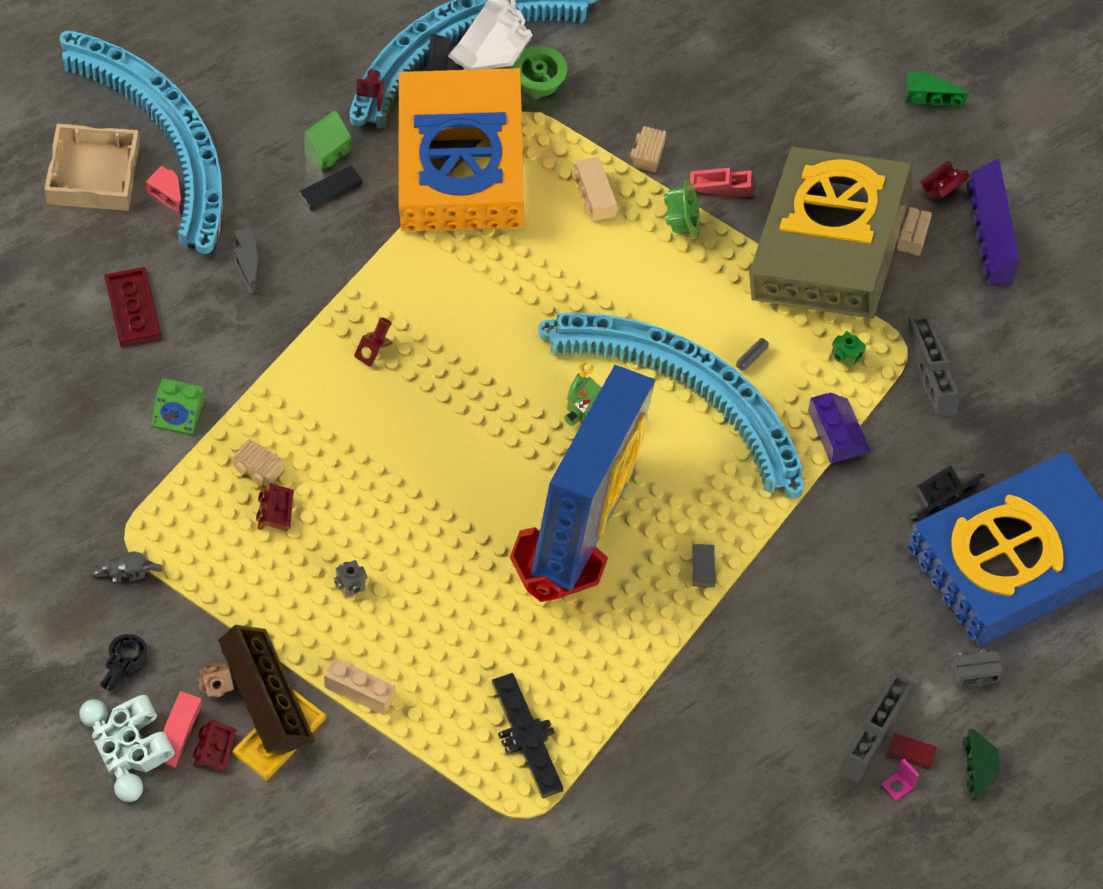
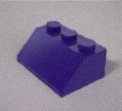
(837, 427)

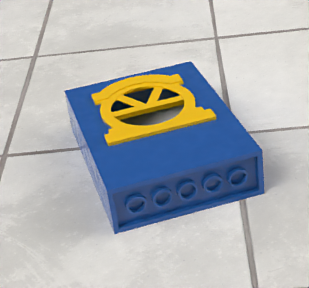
(592, 476)

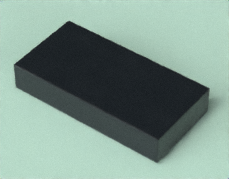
(438, 53)

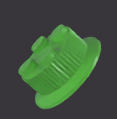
(541, 70)
(683, 210)

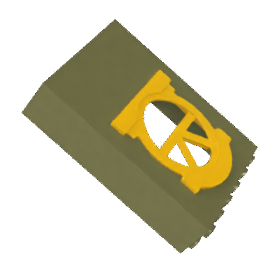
(824, 265)

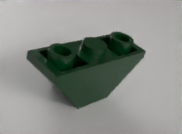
(981, 762)

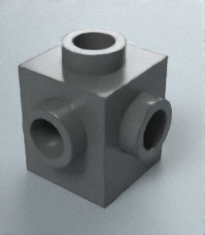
(350, 578)

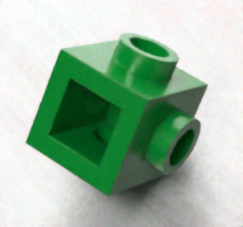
(848, 349)

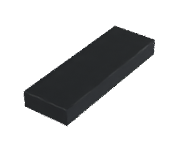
(330, 187)

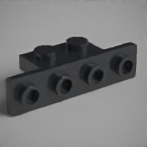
(940, 488)

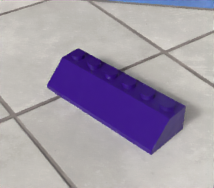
(993, 223)

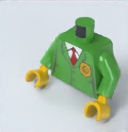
(581, 395)

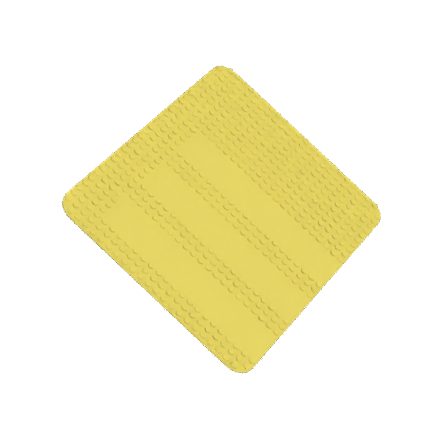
(452, 453)

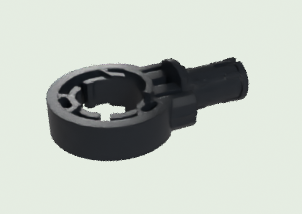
(119, 664)

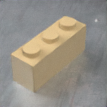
(594, 189)
(359, 686)

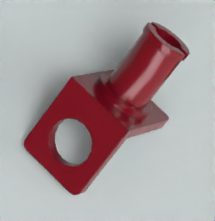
(371, 87)
(374, 341)

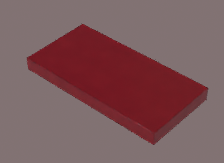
(132, 306)

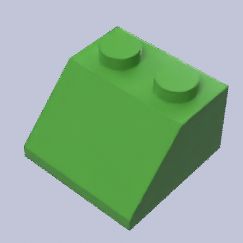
(327, 141)

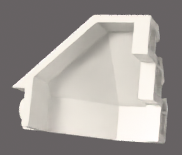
(493, 38)

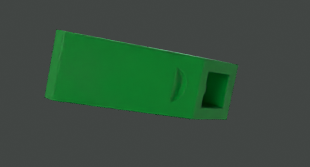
(929, 89)

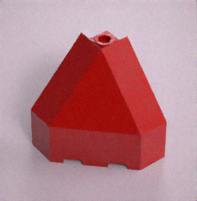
(542, 587)

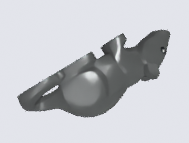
(129, 565)

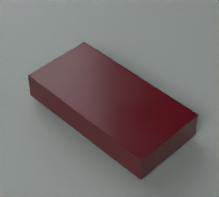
(911, 750)

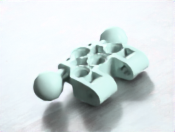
(155, 748)

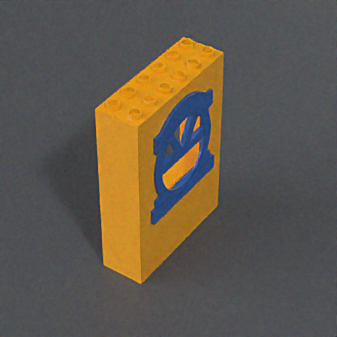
(460, 108)

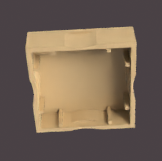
(92, 167)

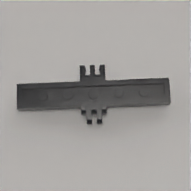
(527, 735)

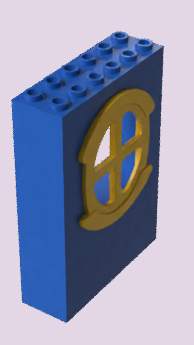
(1063, 516)

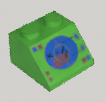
(177, 406)

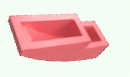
(724, 182)
(180, 724)

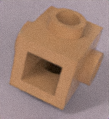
(215, 680)

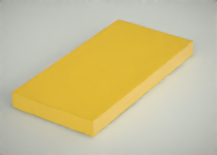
(253, 755)

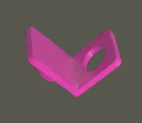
(906, 776)

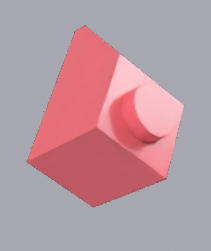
(165, 188)

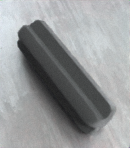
(752, 354)

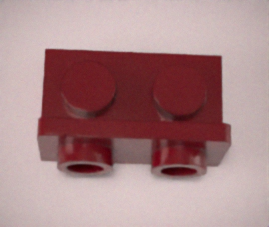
(943, 180)
(275, 507)
(214, 745)

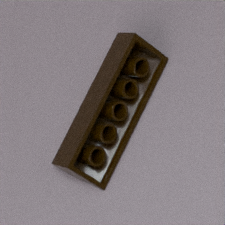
(265, 689)

